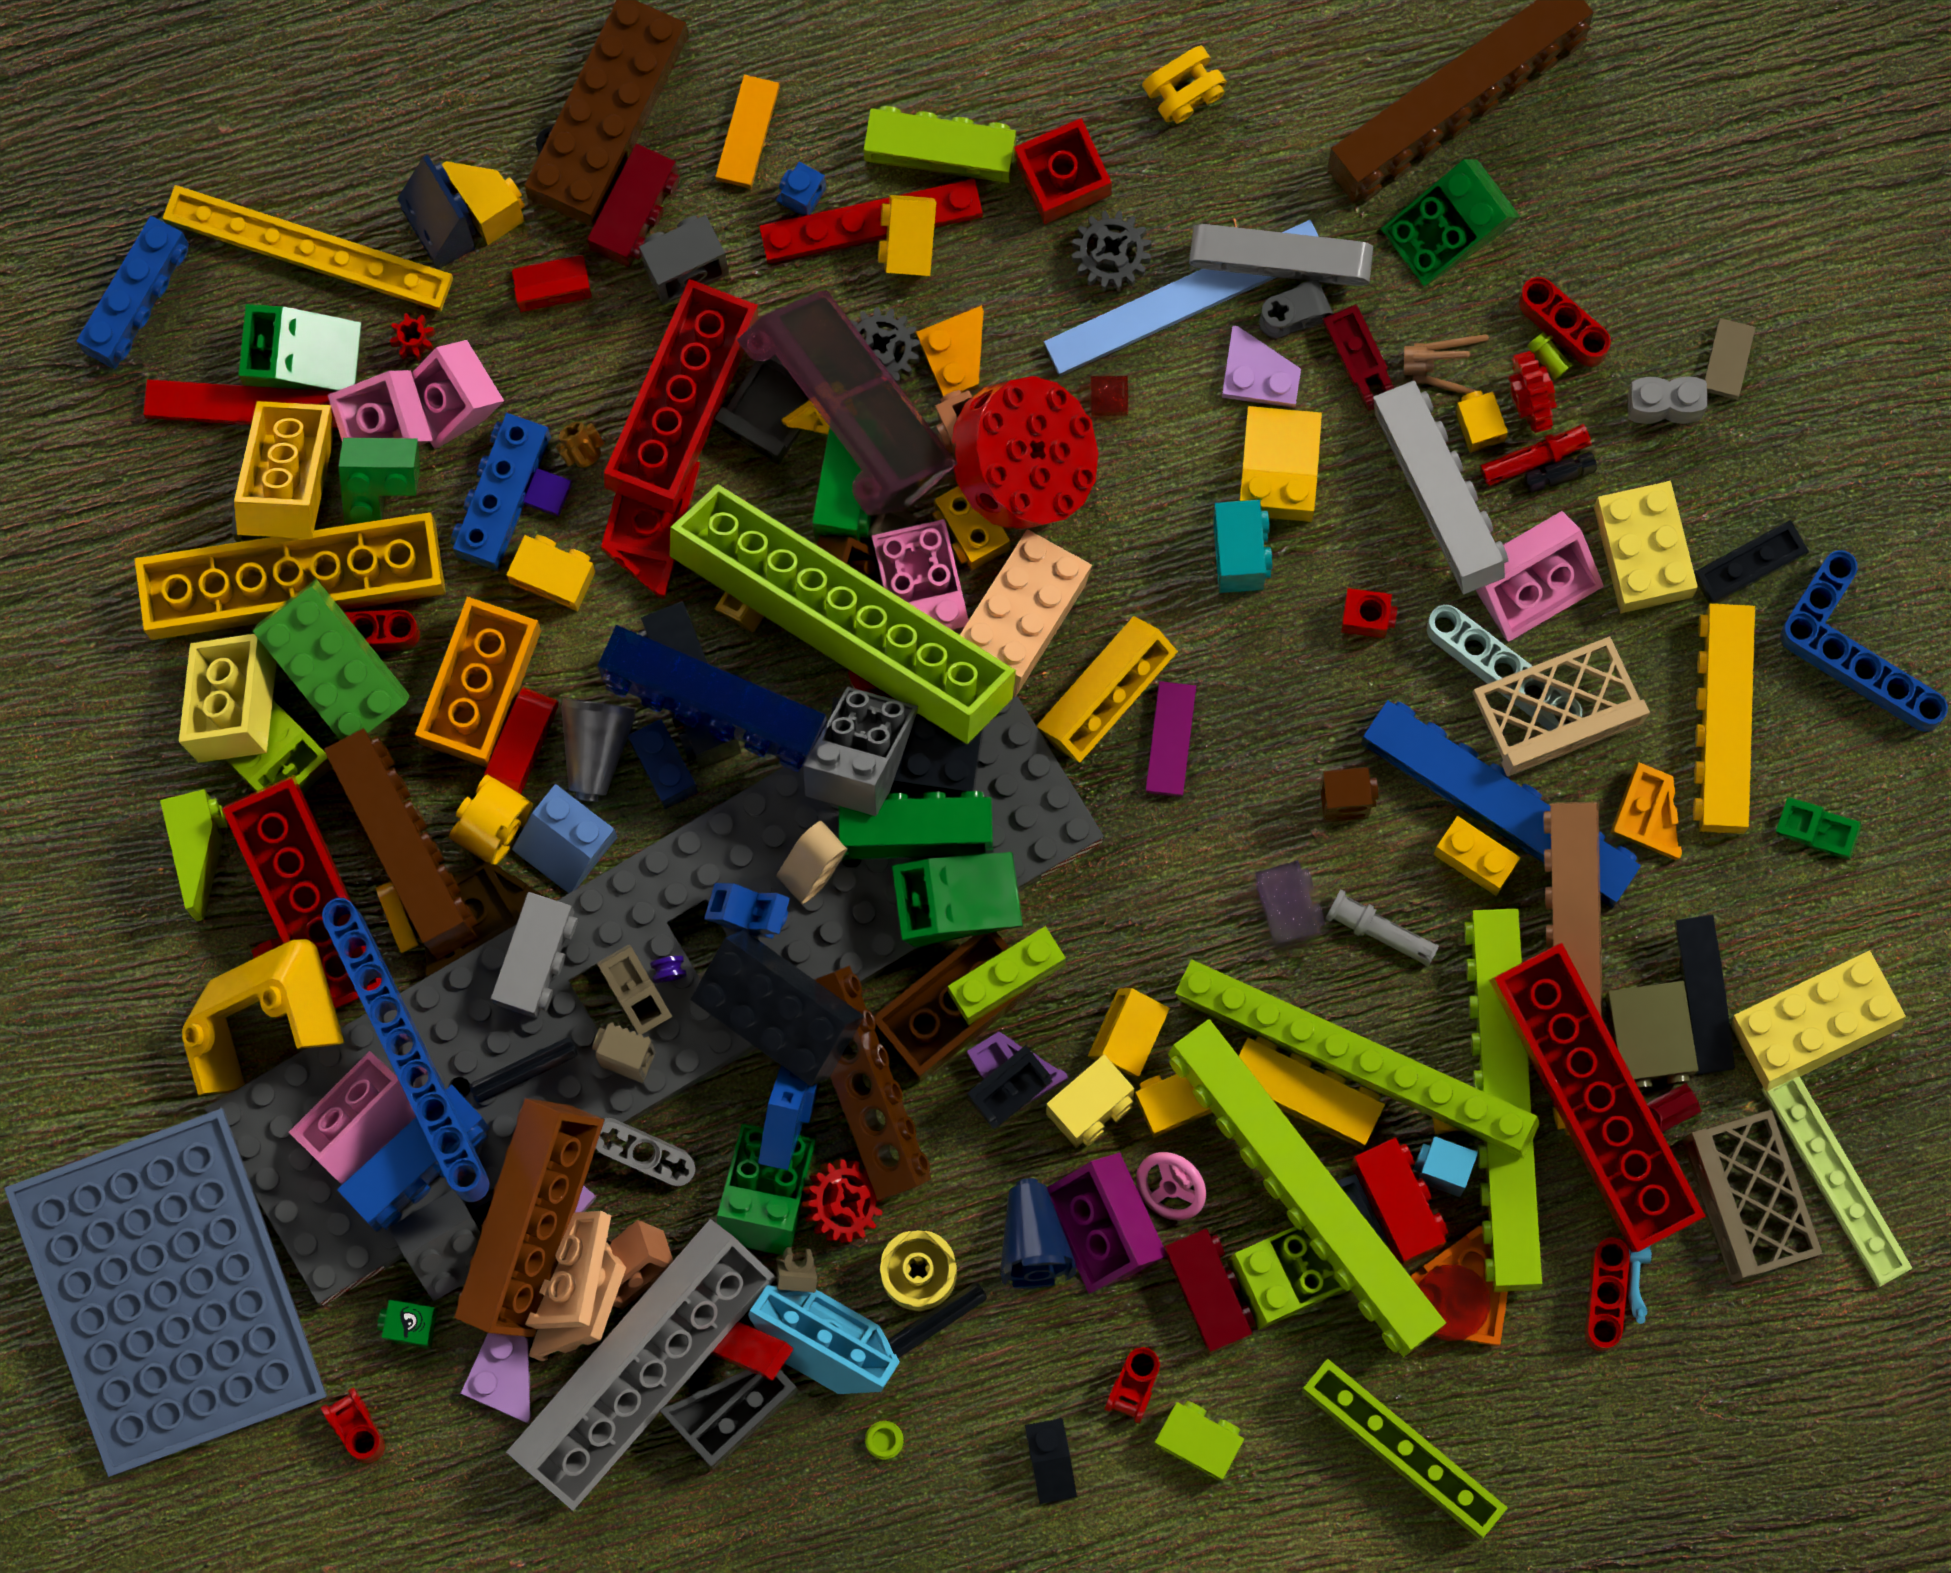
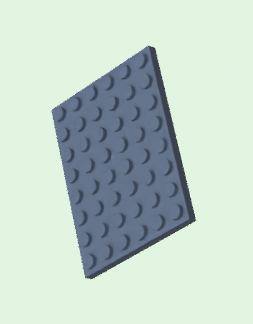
(165, 1292)

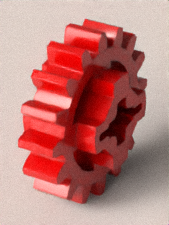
(1532, 392)
(830, 1190)

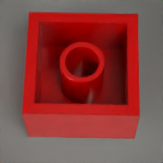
(1062, 171)

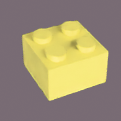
(1090, 1102)

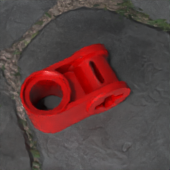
(1133, 1387)
(352, 1420)

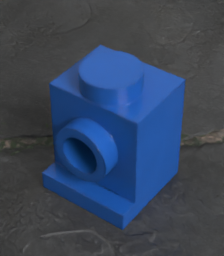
(801, 189)

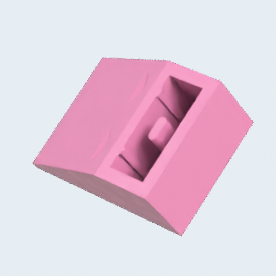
(922, 571)

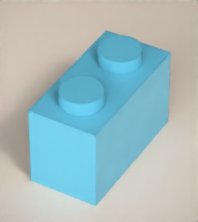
(1445, 1165)

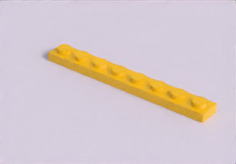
(308, 248)

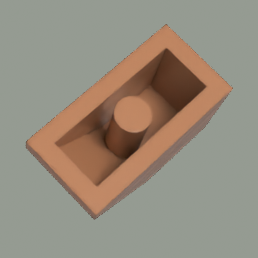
(645, 1256)

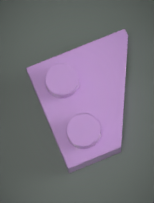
(1259, 372)

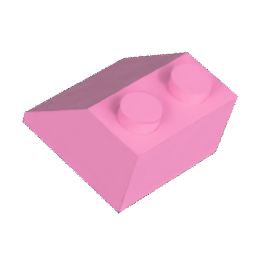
(454, 391)
(381, 408)

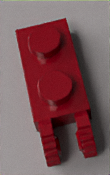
(1357, 352)

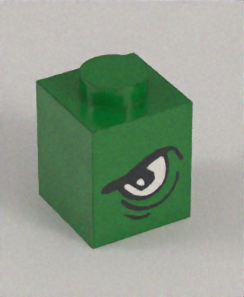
(407, 1324)

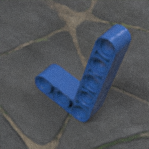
(1853, 653)

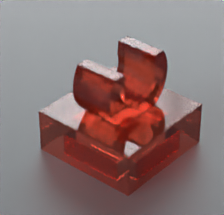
(1109, 395)

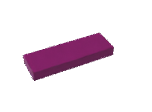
(1170, 739)

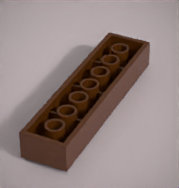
(1457, 95)

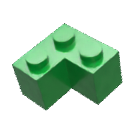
(375, 470)

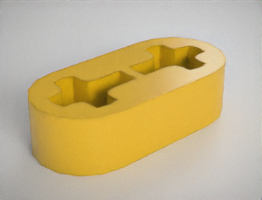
(397, 917)

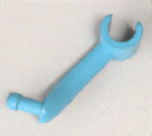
(1635, 1300)

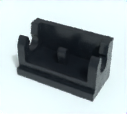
(1009, 1087)

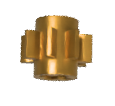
(580, 444)

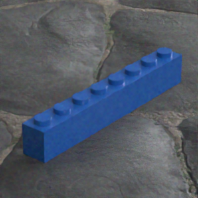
(1482, 790)

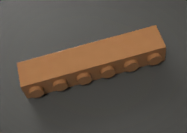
(1576, 889)

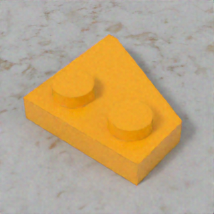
(954, 351)
(1648, 812)

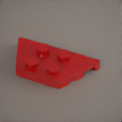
(640, 537)

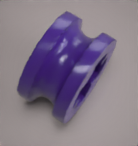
(668, 969)

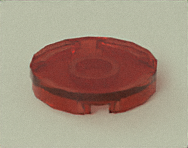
(1459, 1298)

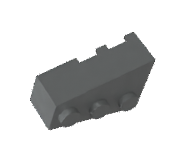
(728, 1413)

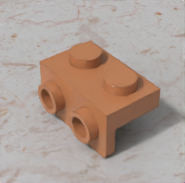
(947, 414)

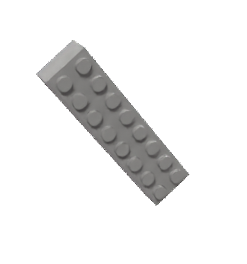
(641, 1364)

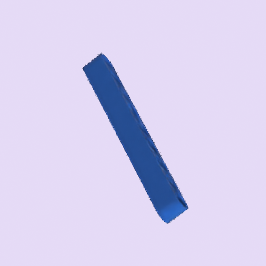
(414, 1063)

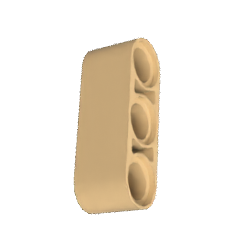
(811, 862)

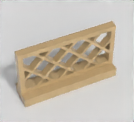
(1572, 735)

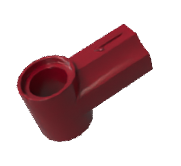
(1674, 1107)

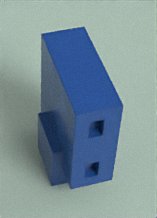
(787, 1109)

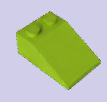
(196, 844)

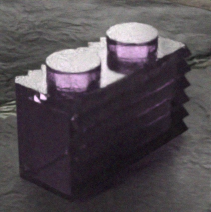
(1288, 904)

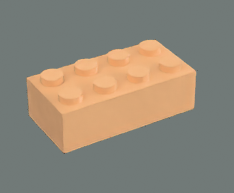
(1027, 604)

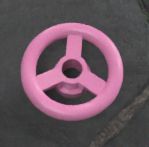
(1177, 1179)

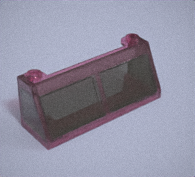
(855, 398)

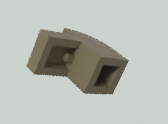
(634, 990)

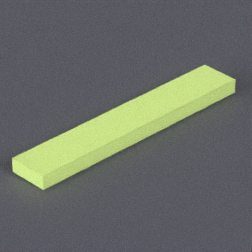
(1838, 1181)

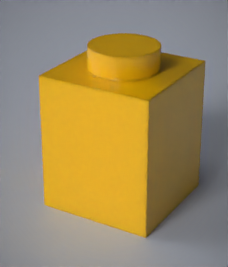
(1481, 420)

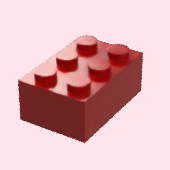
(1400, 1201)

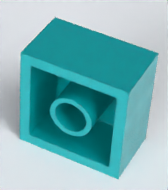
(1239, 546)

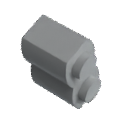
(1658, 399)

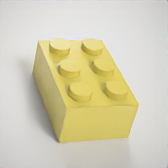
(1645, 547)
(227, 698)

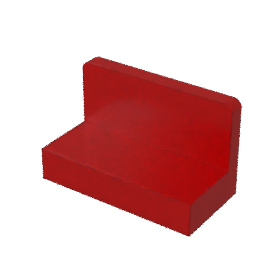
(551, 283)

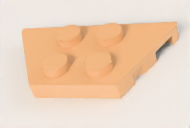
(570, 1338)

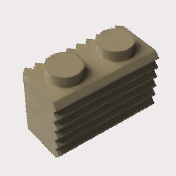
(624, 1052)

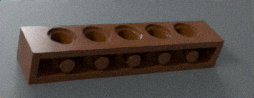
(861, 1103)

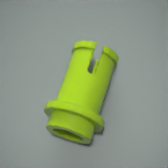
(1549, 355)

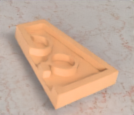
(573, 1287)

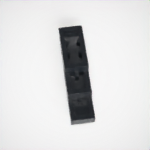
(1705, 993)

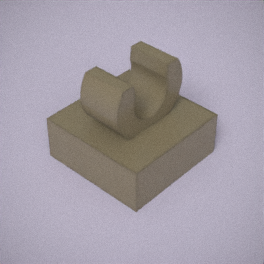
(796, 1274)

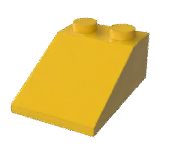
(1281, 461)

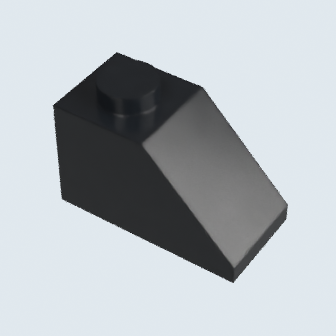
(1051, 1461)

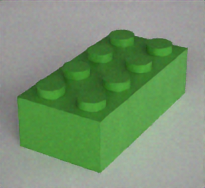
(331, 662)

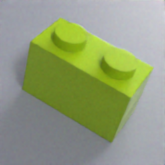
(1199, 1440)

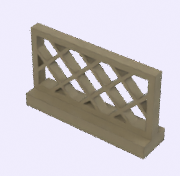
(1720, 1201)

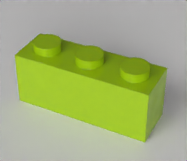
(1006, 975)

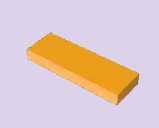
(747, 131)

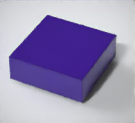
(547, 492)

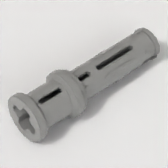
(1366, 921)

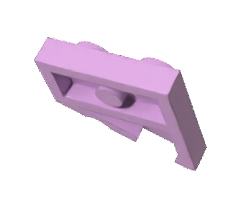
(502, 1376)

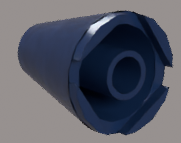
(1034, 1239)

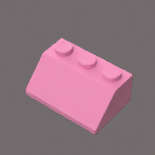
(1543, 576)
(355, 1118)

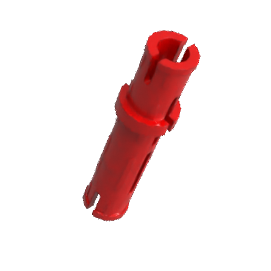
(1541, 453)

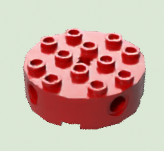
(1025, 453)

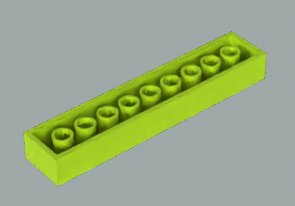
(842, 613)

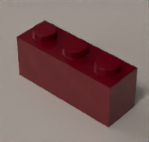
(634, 205)
(1210, 1291)

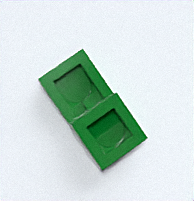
(1818, 829)

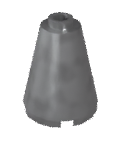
(593, 744)

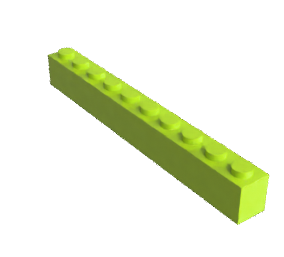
(1358, 1058)
(1505, 1075)
(1305, 1188)

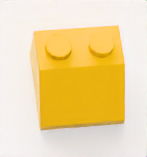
(491, 200)

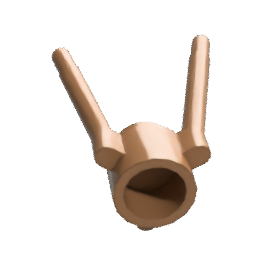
(1421, 357)

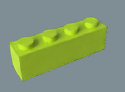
(940, 144)

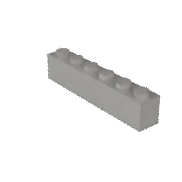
(1439, 486)

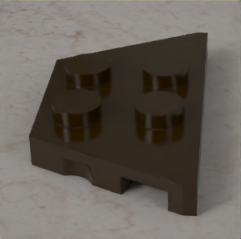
(495, 902)

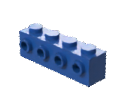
(133, 292)
(501, 490)

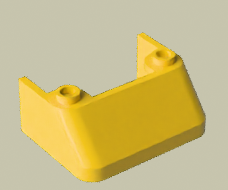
(284, 983)

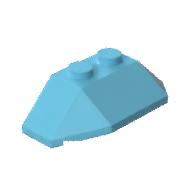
(826, 1339)

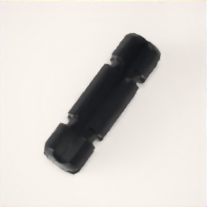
(1560, 472)

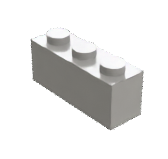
(534, 955)

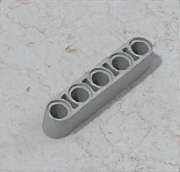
(1281, 255)

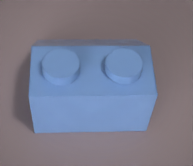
(564, 839)

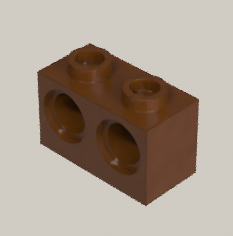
(1347, 794)

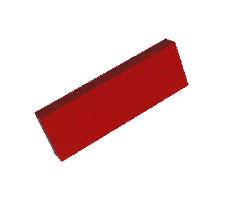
(753, 1350)

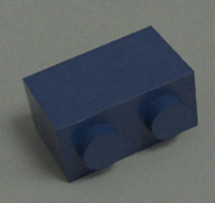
(663, 764)

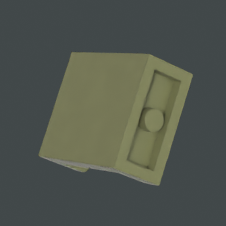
(1654, 1032)

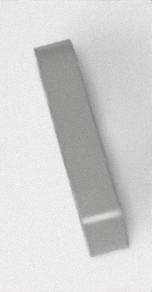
(663, 1172)

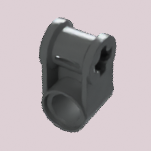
(1300, 306)

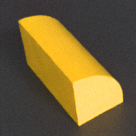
(1129, 1030)

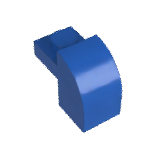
(747, 910)

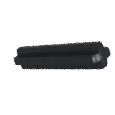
(523, 1070)
(937, 1319)

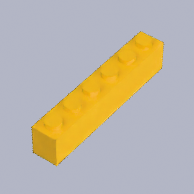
(1725, 718)

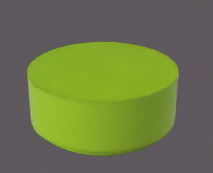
(884, 1440)

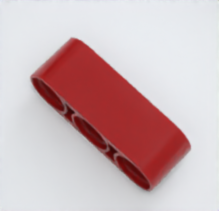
(1560, 304)
(383, 624)
(522, 739)
(1613, 1276)

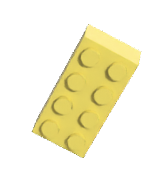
(1818, 1021)

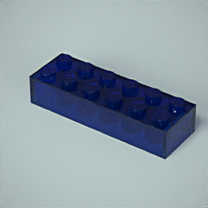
(710, 698)

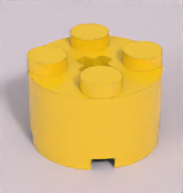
(490, 820)

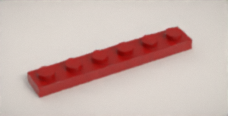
(861, 223)

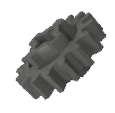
(1103, 238)
(892, 340)

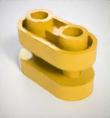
(1180, 104)

